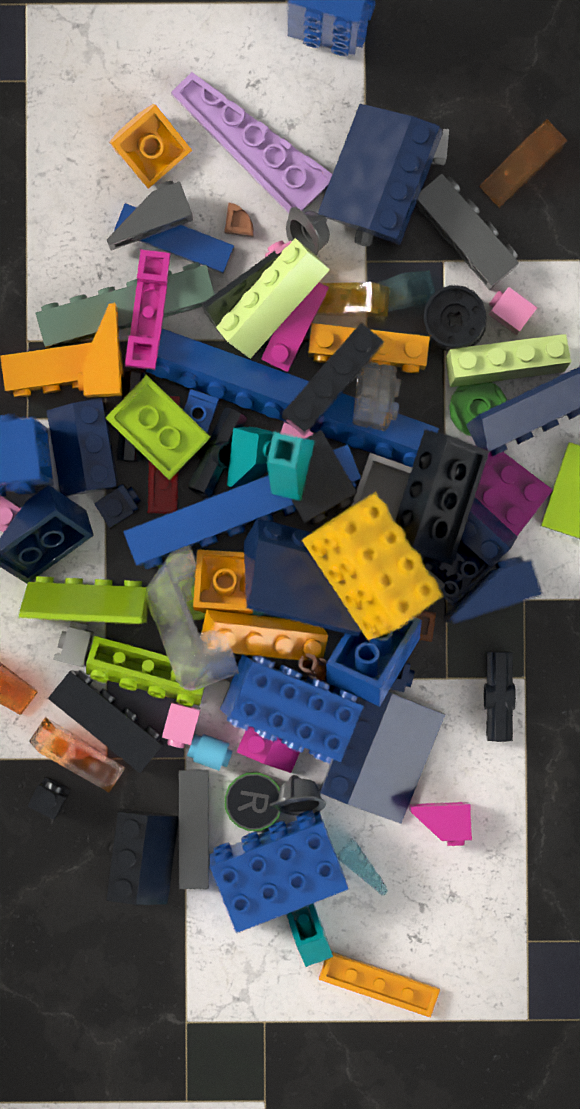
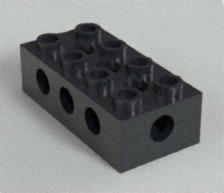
(440, 495)

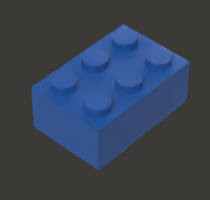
(372, 665)

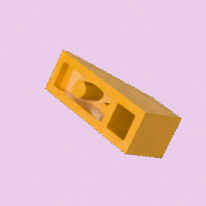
(102, 363)

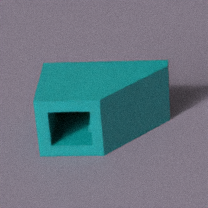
(289, 464)

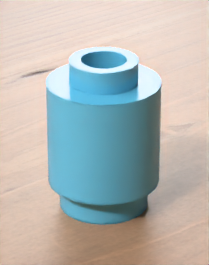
(209, 751)

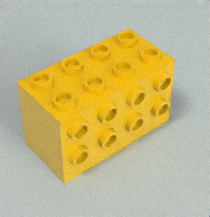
(372, 567)

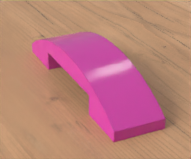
(148, 309)

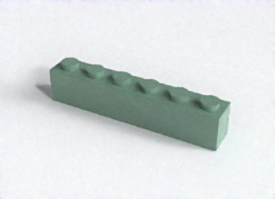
(83, 315)

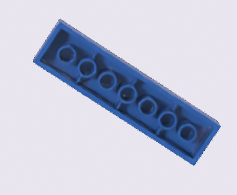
(216, 516)

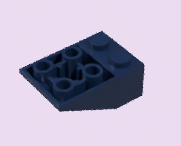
(480, 548)

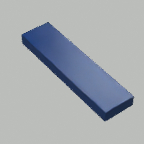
(187, 244)

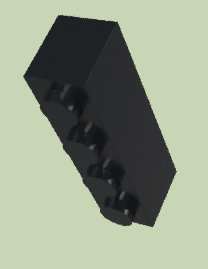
(332, 379)
(105, 720)

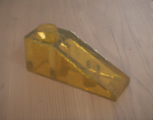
(355, 299)

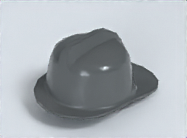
(308, 229)
(298, 796)

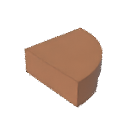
(238, 222)

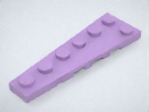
(270, 160)

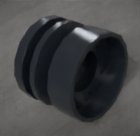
(455, 301)

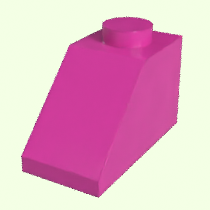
(267, 752)
(446, 820)

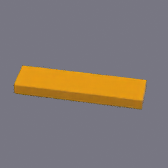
(380, 984)

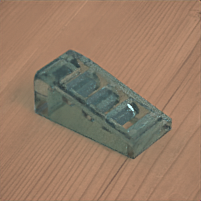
(357, 861)

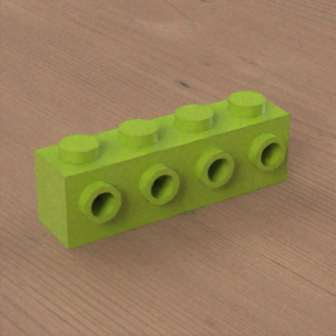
(137, 669)

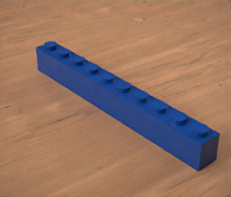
(272, 391)

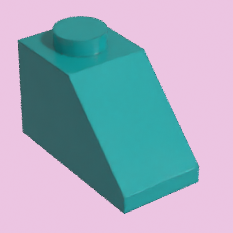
(248, 455)
(309, 935)

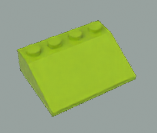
(85, 602)

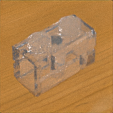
(375, 396)

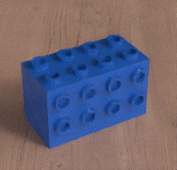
(330, 23)
(24, 455)
(291, 708)
(277, 871)

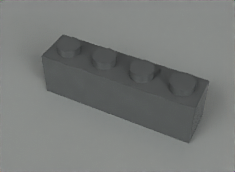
(466, 231)

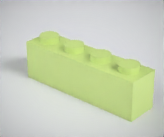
(272, 298)
(507, 360)

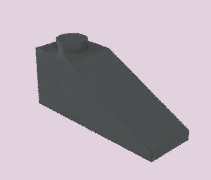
(157, 213)

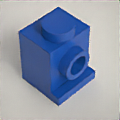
(205, 402)

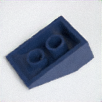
(43, 534)

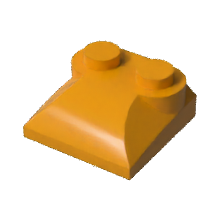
(150, 145)
(220, 582)

